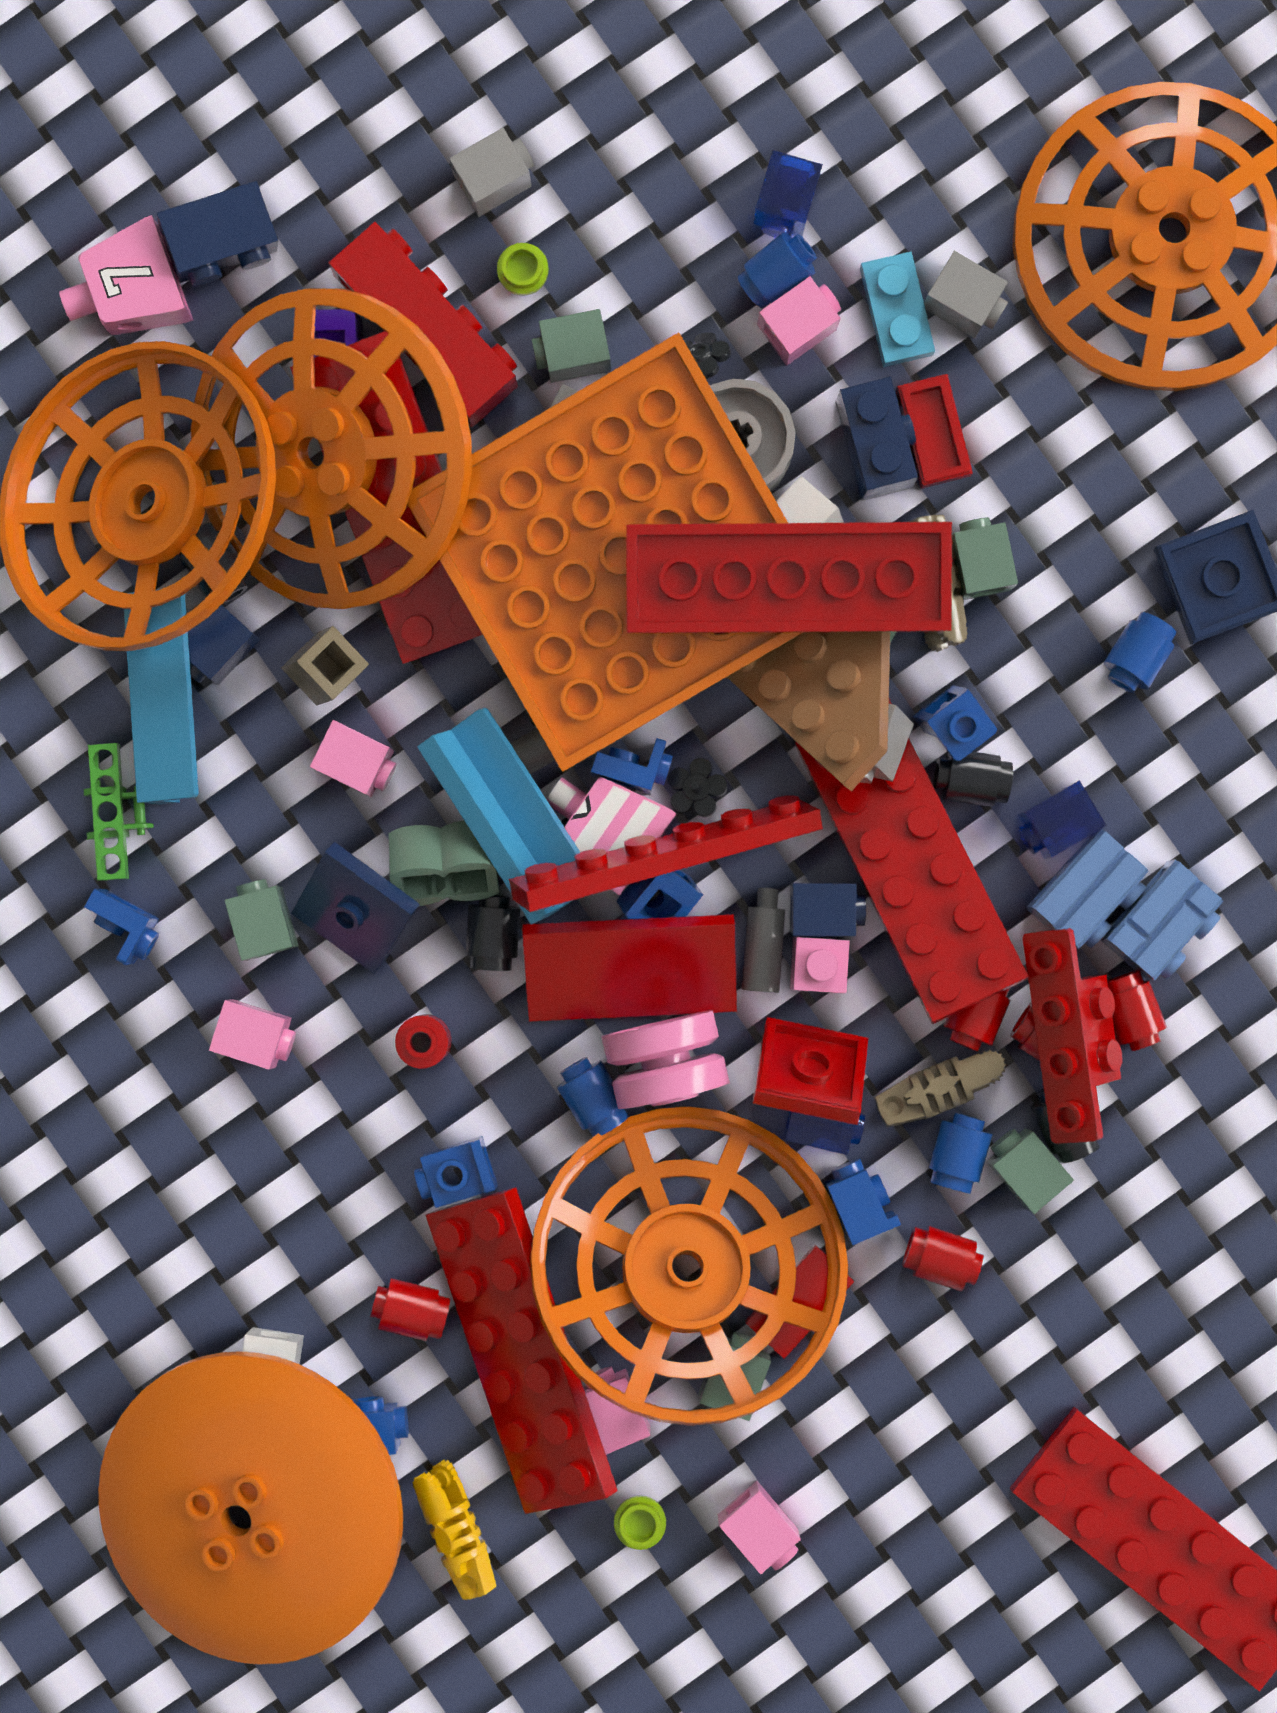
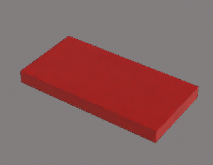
(630, 967)

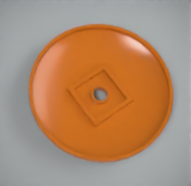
(303, 1469)

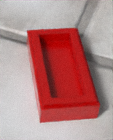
(940, 444)
(809, 1291)

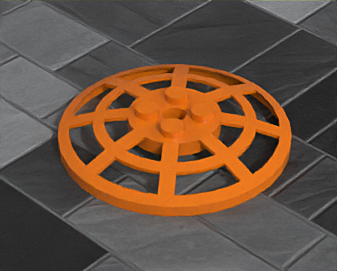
(1137, 242)
(347, 445)
(123, 483)
(707, 1238)

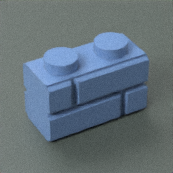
(1090, 889)
(1164, 921)

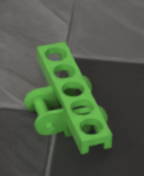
(115, 795)

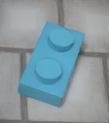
(897, 309)

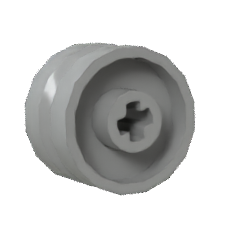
(761, 424)

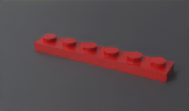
(651, 856)

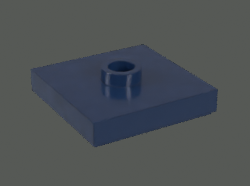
(1220, 576)
(354, 908)

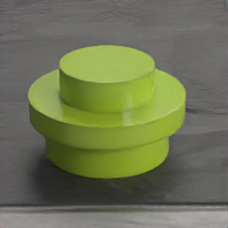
(522, 269)
(640, 1522)

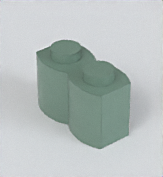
(440, 864)

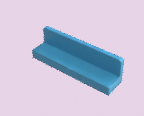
(163, 713)
(498, 800)

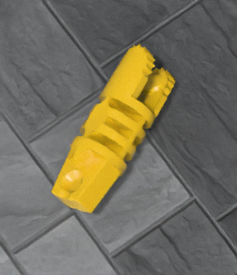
(454, 1529)

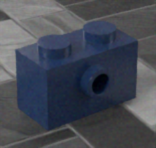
(218, 234)
(877, 438)

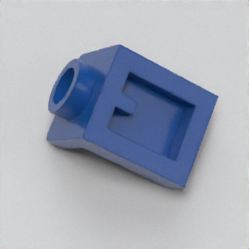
(956, 722)
(624, 770)
(120, 915)

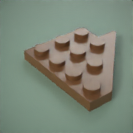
(827, 697)

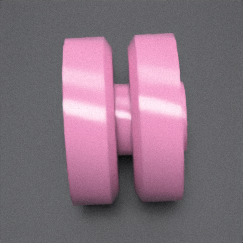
(667, 1068)

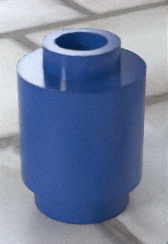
(777, 269)
(1140, 652)
(591, 1096)
(960, 1153)

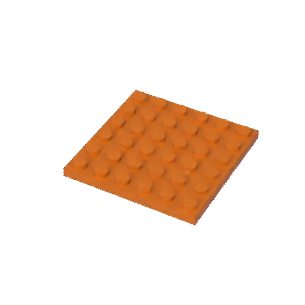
(548, 546)

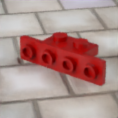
(1072, 1034)

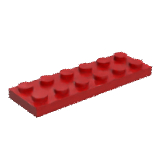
(789, 577)
(431, 611)
(921, 885)
(526, 1382)
(1157, 1543)

